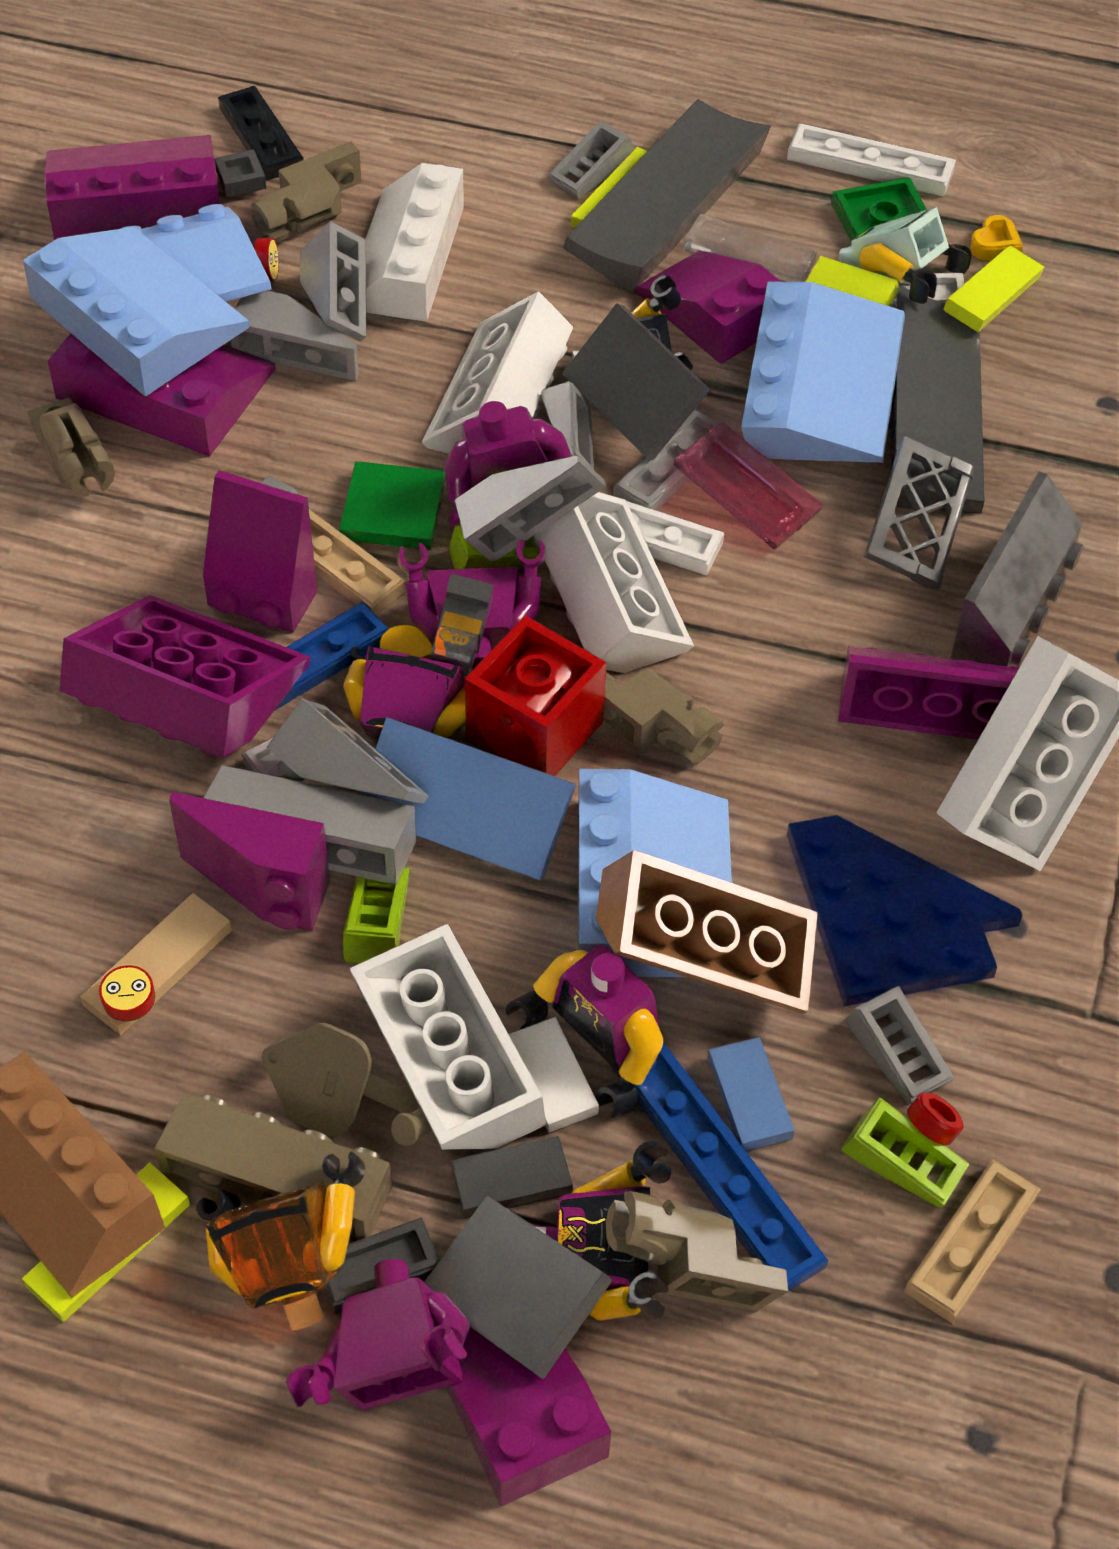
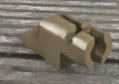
(308, 192)
(71, 445)
(654, 710)
(692, 1252)

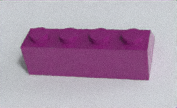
(921, 692)

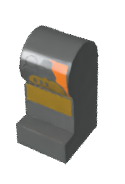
(462, 622)

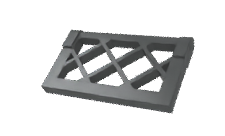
(935, 464)

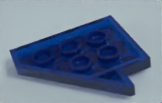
(893, 914)

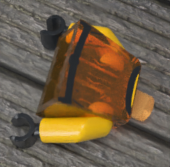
(285, 1242)

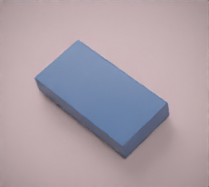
(750, 1094)

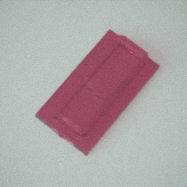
(748, 485)

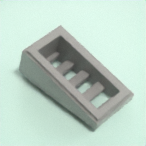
(600, 138)
(572, 416)
(904, 1020)

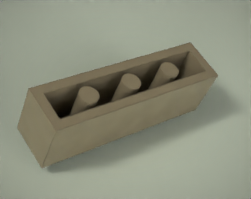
(261, 1158)

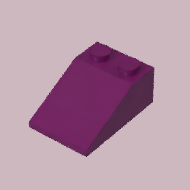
(718, 301)
(259, 552)
(256, 856)
(525, 1425)

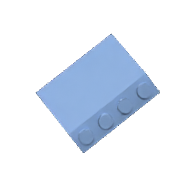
(213, 250)
(130, 304)
(822, 375)
(649, 815)

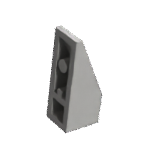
(336, 278)
(294, 336)
(523, 503)
(326, 750)

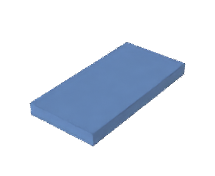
(478, 799)

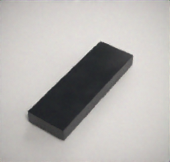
(259, 130)

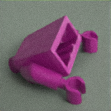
(499, 443)
(512, 595)
(387, 1344)

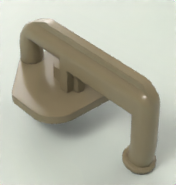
(325, 1075)

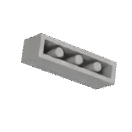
(361, 832)

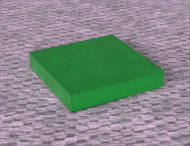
(875, 204)
(392, 505)

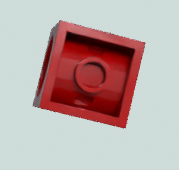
(535, 698)

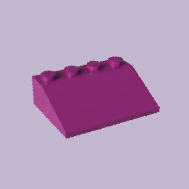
(128, 184)
(188, 410)
(180, 674)

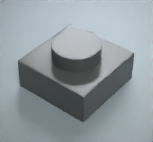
(240, 173)

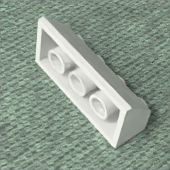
(412, 240)
(505, 363)
(612, 585)
(1036, 755)
(450, 1043)

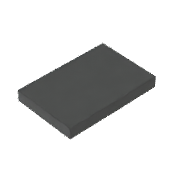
(635, 381)
(518, 1285)

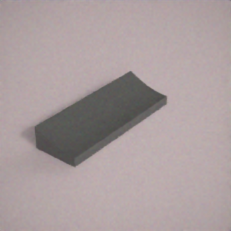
(665, 194)
(938, 396)

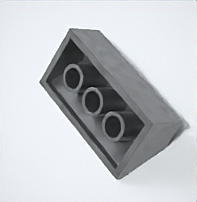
(1019, 579)

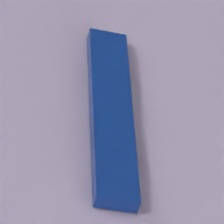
(726, 1171)

